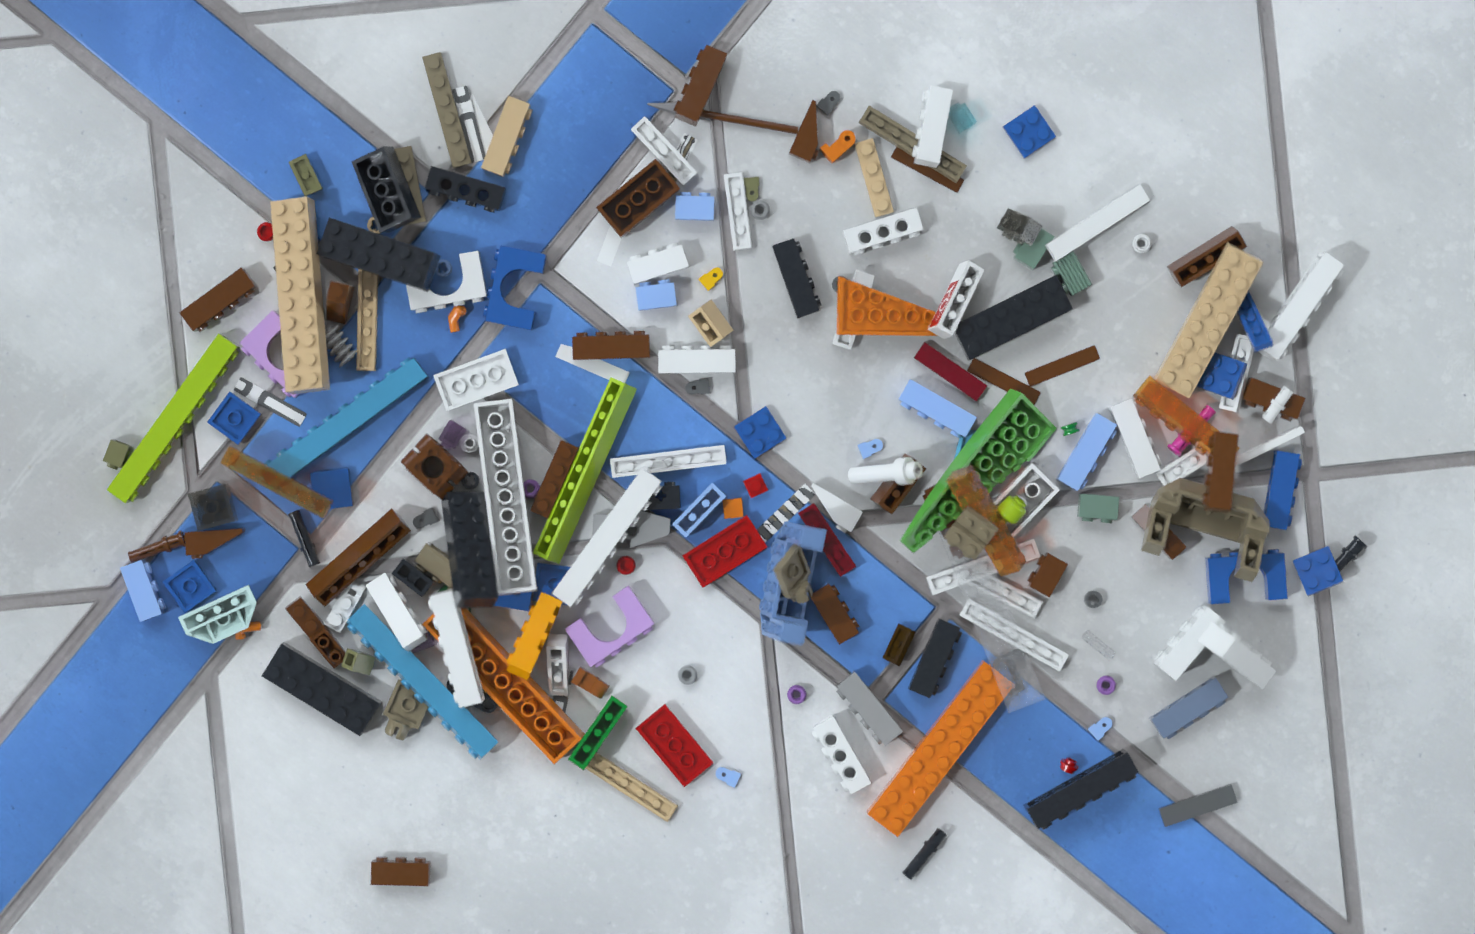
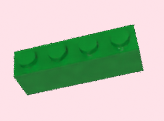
(597, 733)

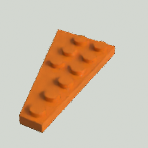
(877, 313)

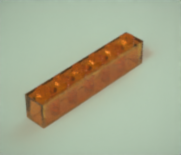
(1175, 414)
(277, 481)
(1002, 547)

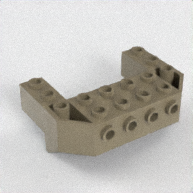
(1182, 505)

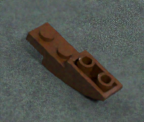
(317, 631)

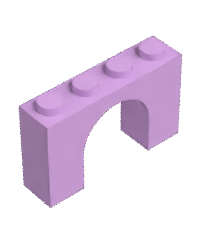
(258, 344)
(596, 650)

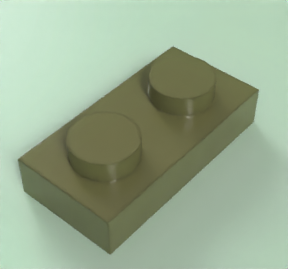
(305, 175)

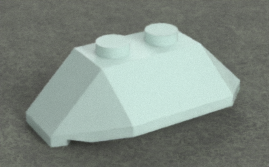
(221, 617)

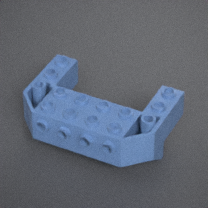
(780, 615)

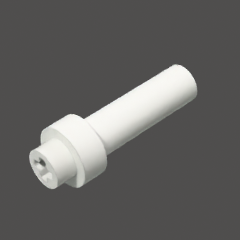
(902, 471)

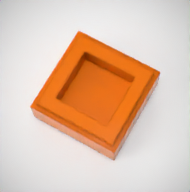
(732, 508)

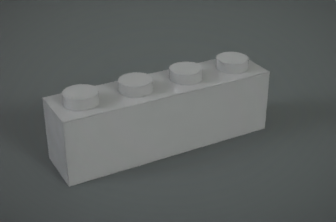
(869, 708)

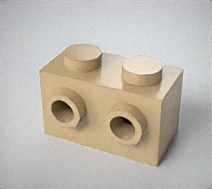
(710, 323)

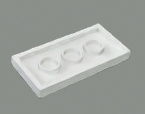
(476, 380)

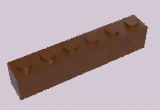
(358, 557)

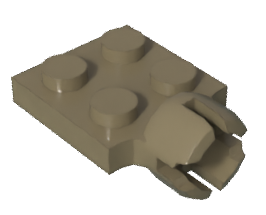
(793, 575)
(403, 711)

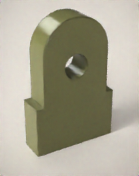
(751, 184)

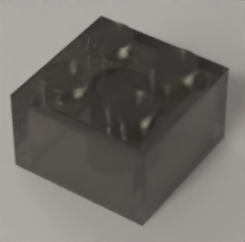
(212, 507)

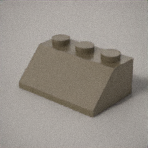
(435, 562)

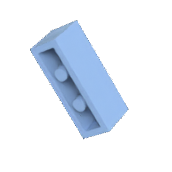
(699, 510)
(143, 590)

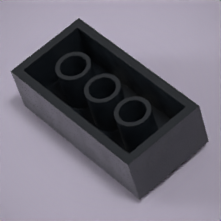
(386, 189)

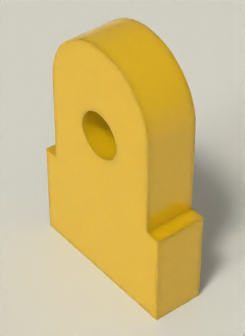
(708, 280)

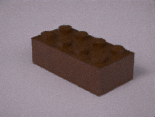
(638, 198)

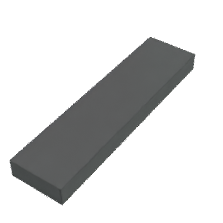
(1197, 805)

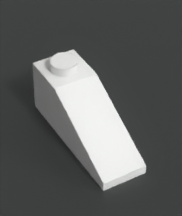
(840, 511)
(558, 664)

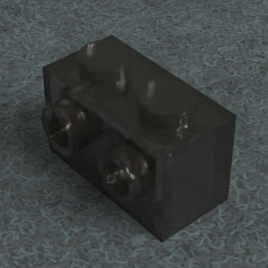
(1019, 227)

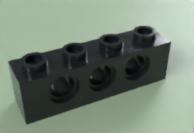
(437, 176)

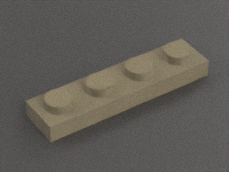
(407, 162)

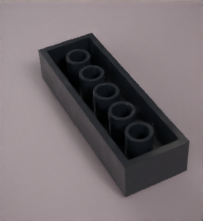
(378, 254)
(1012, 317)
(469, 550)
(321, 688)
(1081, 788)

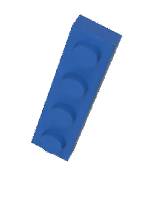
(1253, 324)

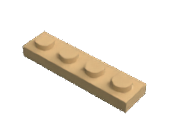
(874, 177)

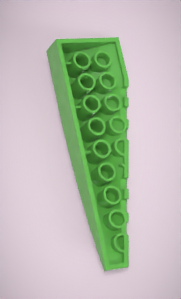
(995, 450)

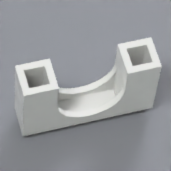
(472, 287)

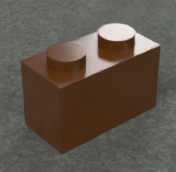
(1047, 574)

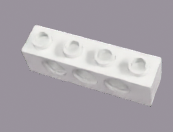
(910, 217)
(860, 778)

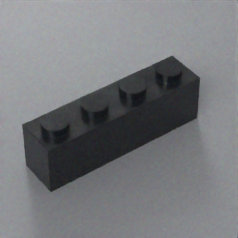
(795, 278)
(934, 658)

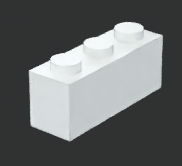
(657, 263)

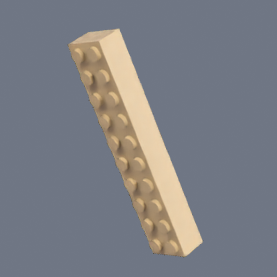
(300, 295)

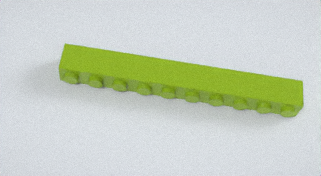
(173, 418)
(584, 470)

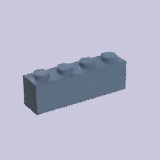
(1189, 707)

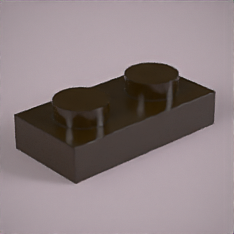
(899, 644)

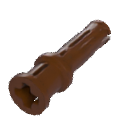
(166, 544)

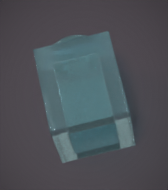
(961, 117)

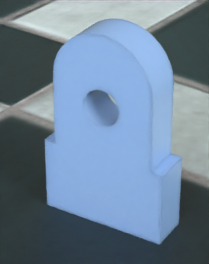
(866, 448)
(1098, 730)
(731, 776)

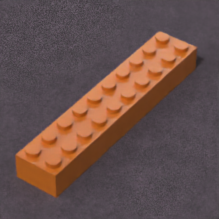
(519, 698)
(937, 751)

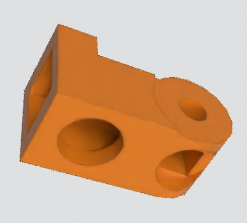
(839, 147)

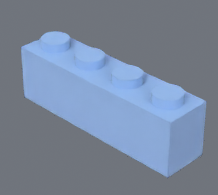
(937, 408)
(1086, 452)

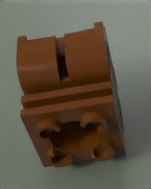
(452, 467)

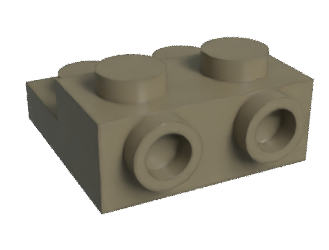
(970, 533)

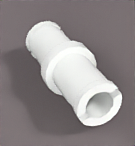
(1277, 404)

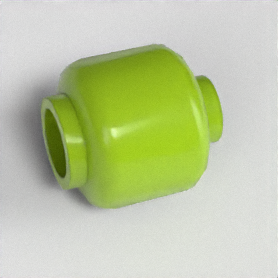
(1012, 509)

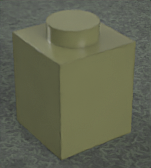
(116, 454)
(358, 661)

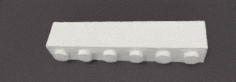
(457, 649)

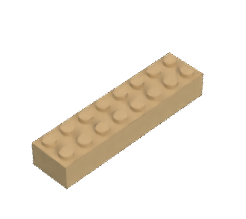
(1208, 320)

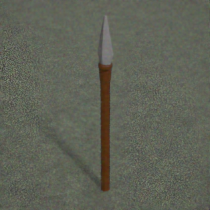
(669, 107)

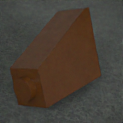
(338, 301)

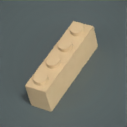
(506, 135)

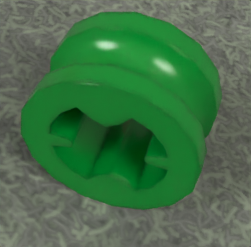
(1070, 429)

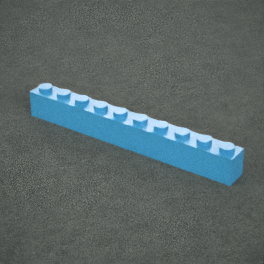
(349, 418)
(422, 682)

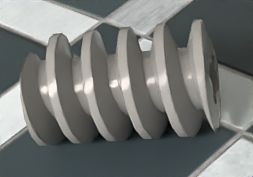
(338, 345)

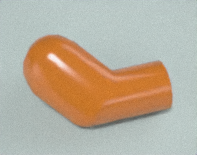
(454, 316)
(253, 626)

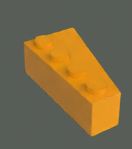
(534, 636)

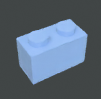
(694, 207)
(656, 296)

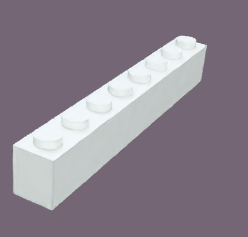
(606, 537)

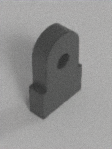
(826, 104)
(702, 387)
(428, 517)

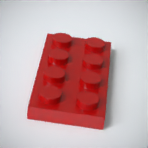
(724, 551)
(674, 745)

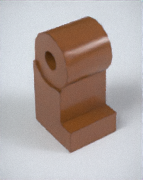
(590, 683)

